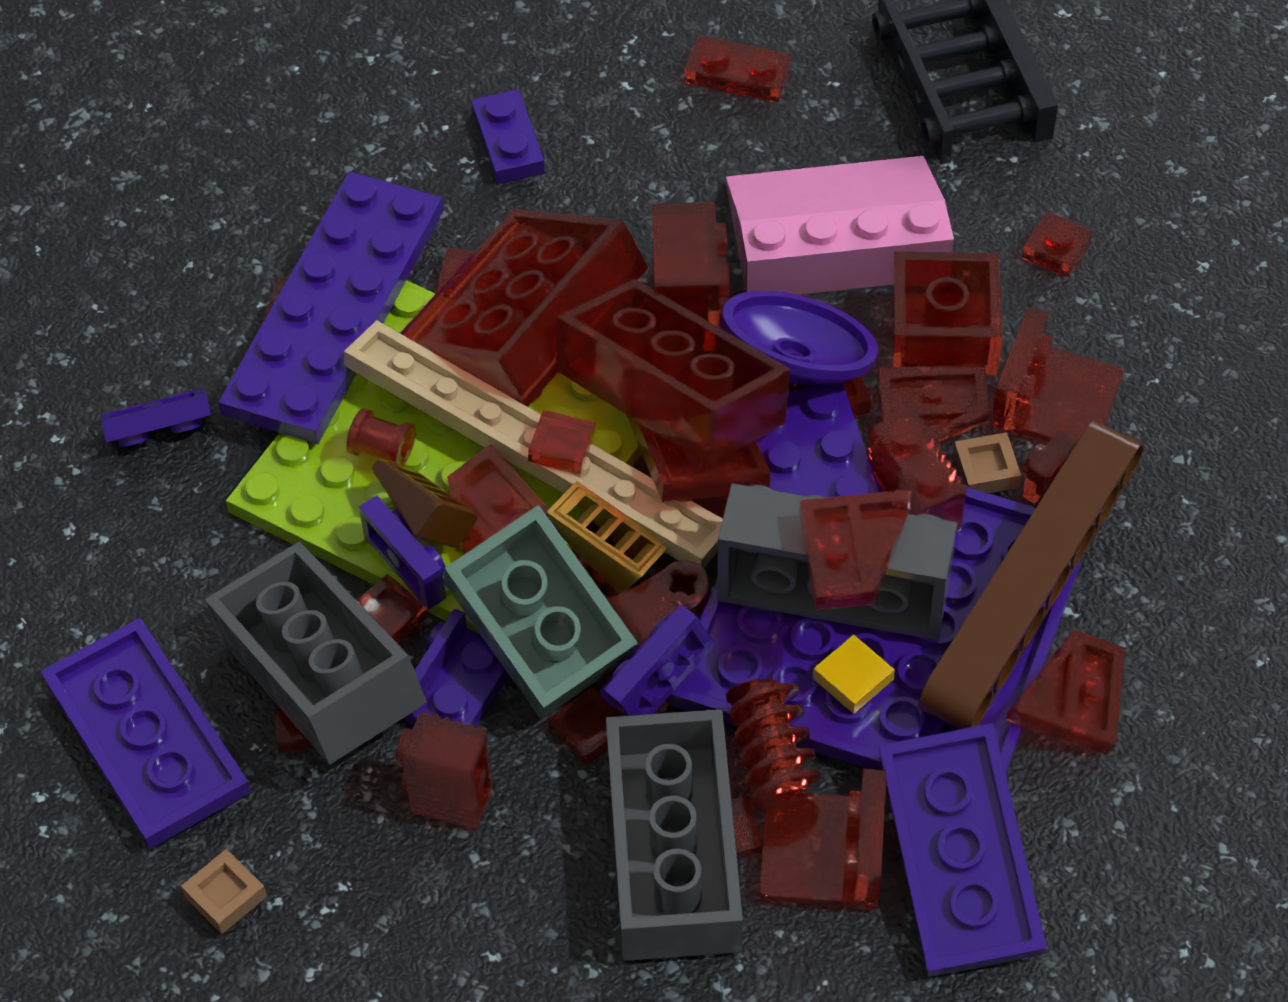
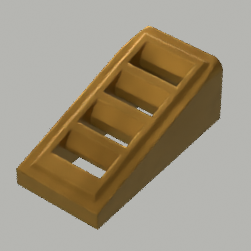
(608, 561)

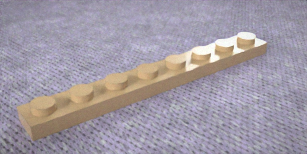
(509, 426)

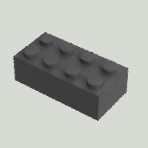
(767, 566)
(316, 652)
(674, 835)

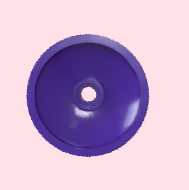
(803, 335)

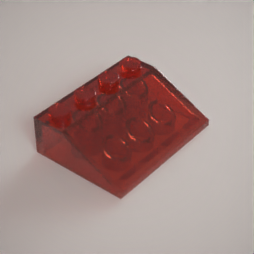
(506, 297)

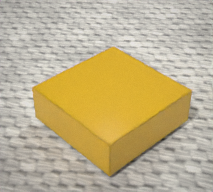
(853, 674)

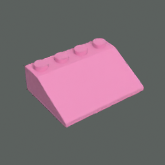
(835, 224)

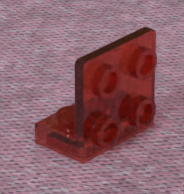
(1050, 388)
(827, 847)

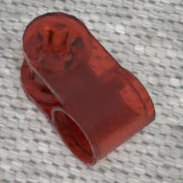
(656, 597)

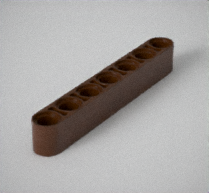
(1030, 577)

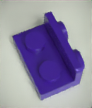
(658, 664)
(458, 673)

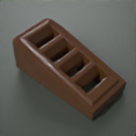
(424, 505)

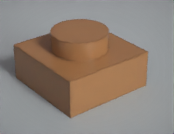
(987, 463)
(224, 891)

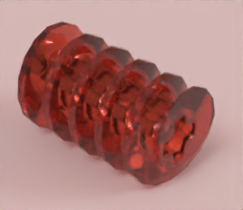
(771, 742)

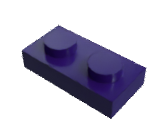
(508, 136)
(133, 423)
(392, 538)

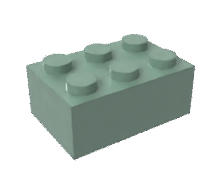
(539, 611)

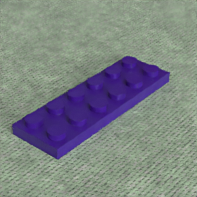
(334, 294)

